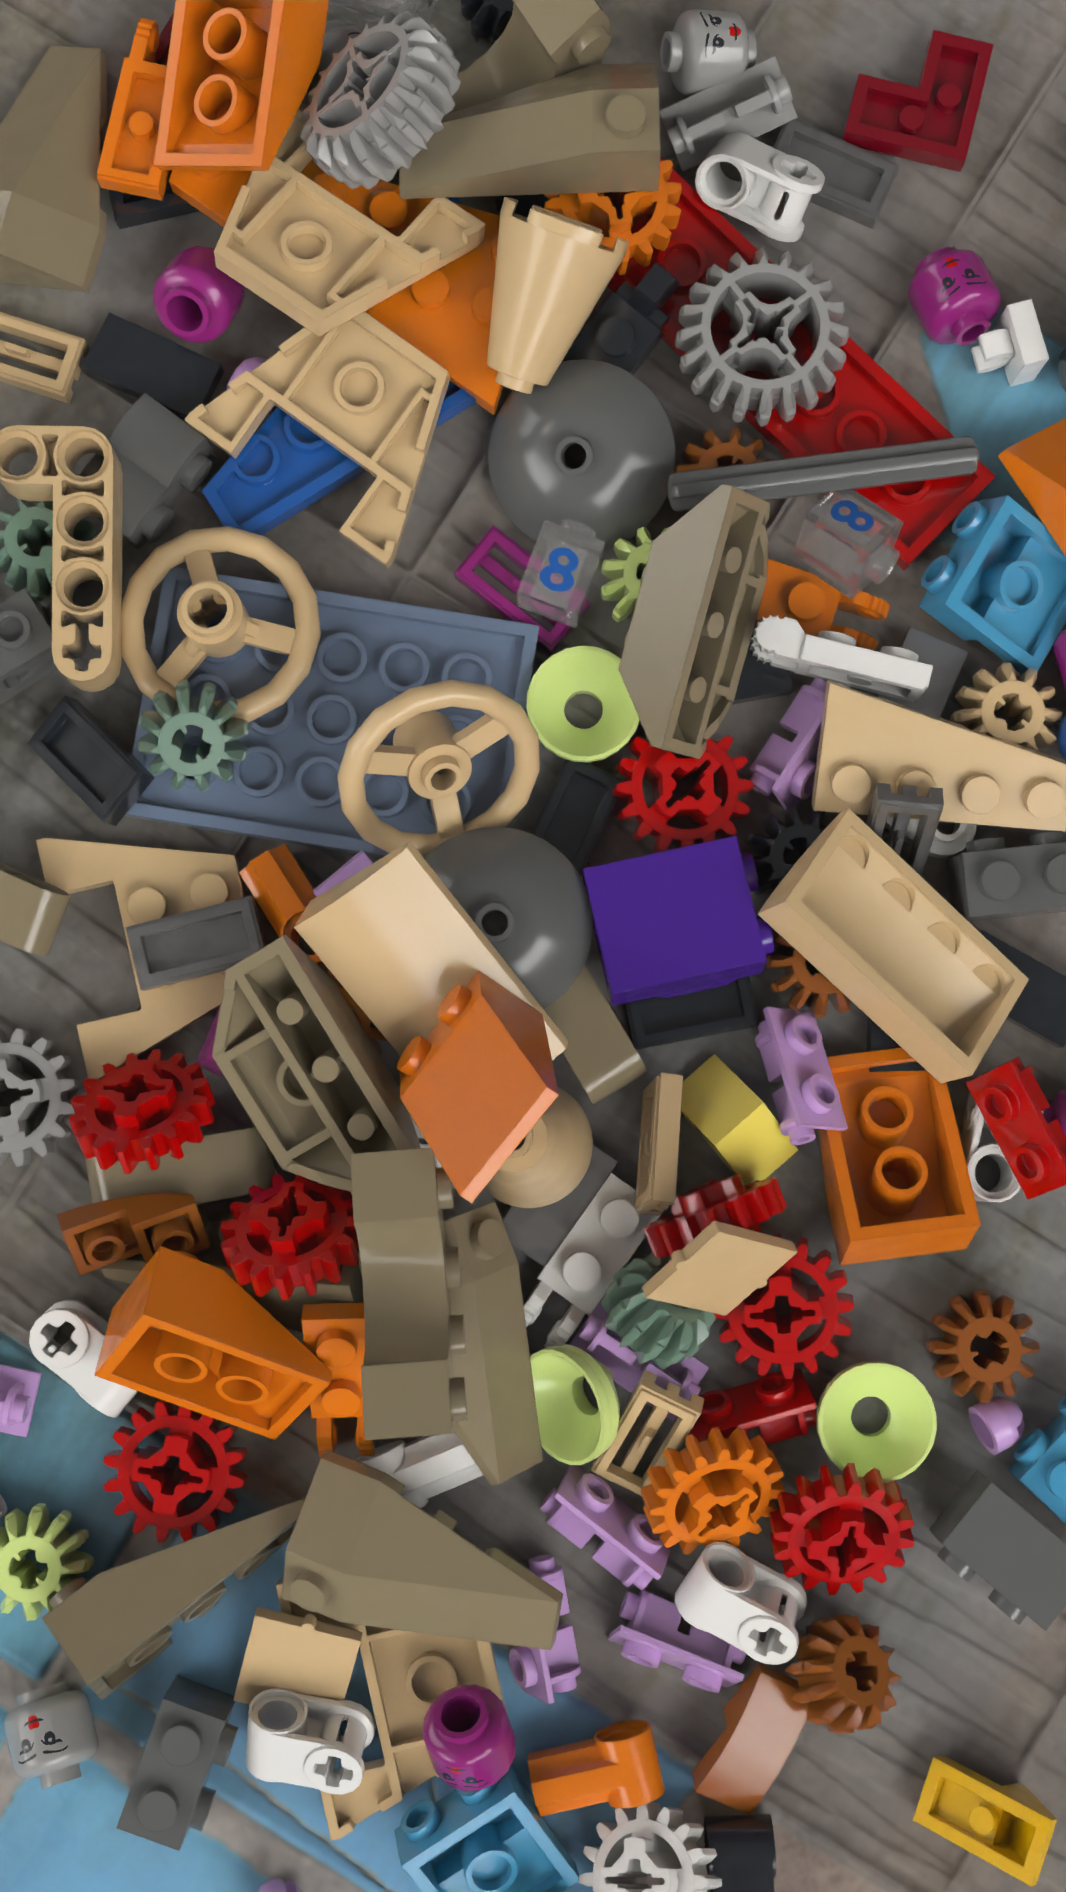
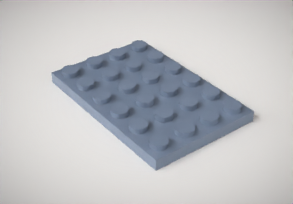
(294, 752)

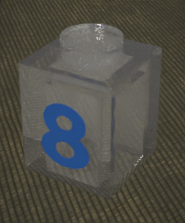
(848, 542)
(561, 571)

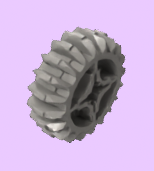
(380, 100)
(737, 295)

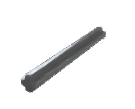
(830, 471)

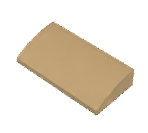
(403, 945)
(895, 948)

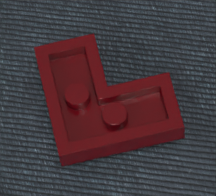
(929, 120)

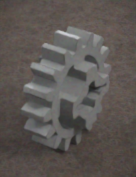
(18, 1120)

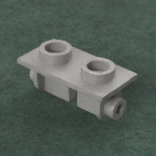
(748, 105)

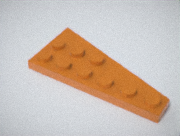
(440, 314)

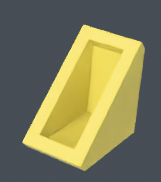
(734, 1121)

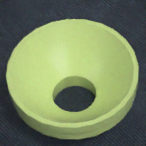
(581, 672)
(567, 1421)
(902, 1440)

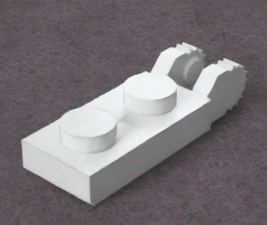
(835, 657)
(590, 1257)

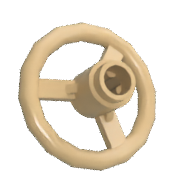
(211, 599)
(436, 760)

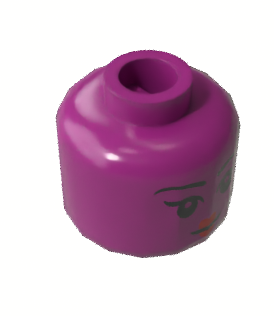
(954, 296)
(196, 297)
(469, 1737)

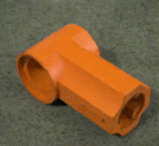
(280, 891)
(611, 1768)

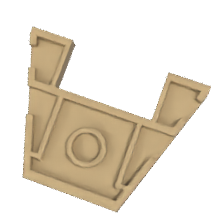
(322, 255)
(359, 394)
(147, 887)
(403, 1679)

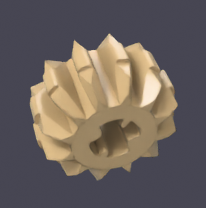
(1019, 701)

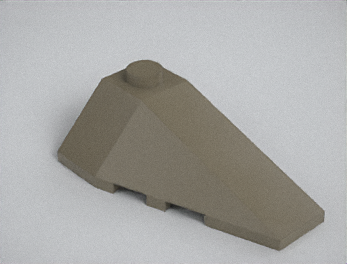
(555, 137)
(49, 173)
(497, 1366)

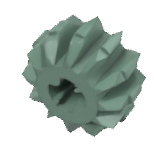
(24, 532)
(171, 724)
(649, 1326)

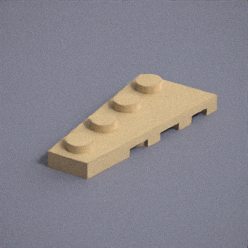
(981, 777)

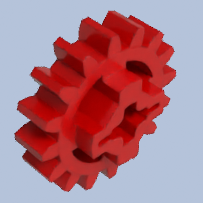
(699, 806)
(142, 1111)
(717, 1200)
(290, 1236)
(808, 1307)
(148, 1464)
(841, 1529)

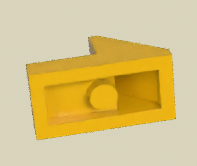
(987, 1819)

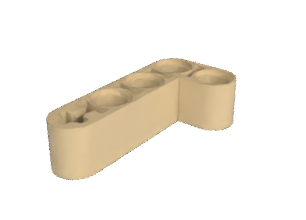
(75, 560)

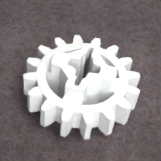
(645, 1845)

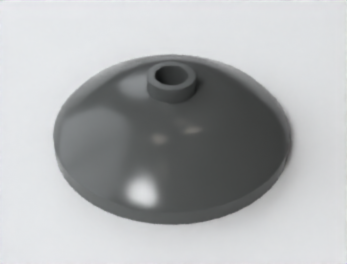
(625, 445)
(537, 893)

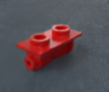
(1013, 1110)
(772, 1403)

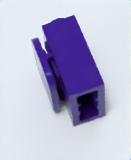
(677, 921)

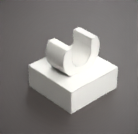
(1013, 344)

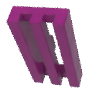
(479, 557)

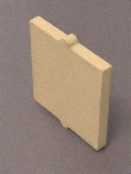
(719, 1268)
(297, 1656)

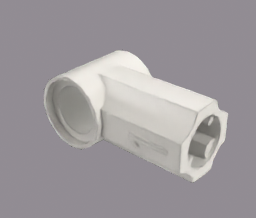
(425, 1465)

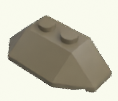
(696, 619)
(306, 1066)

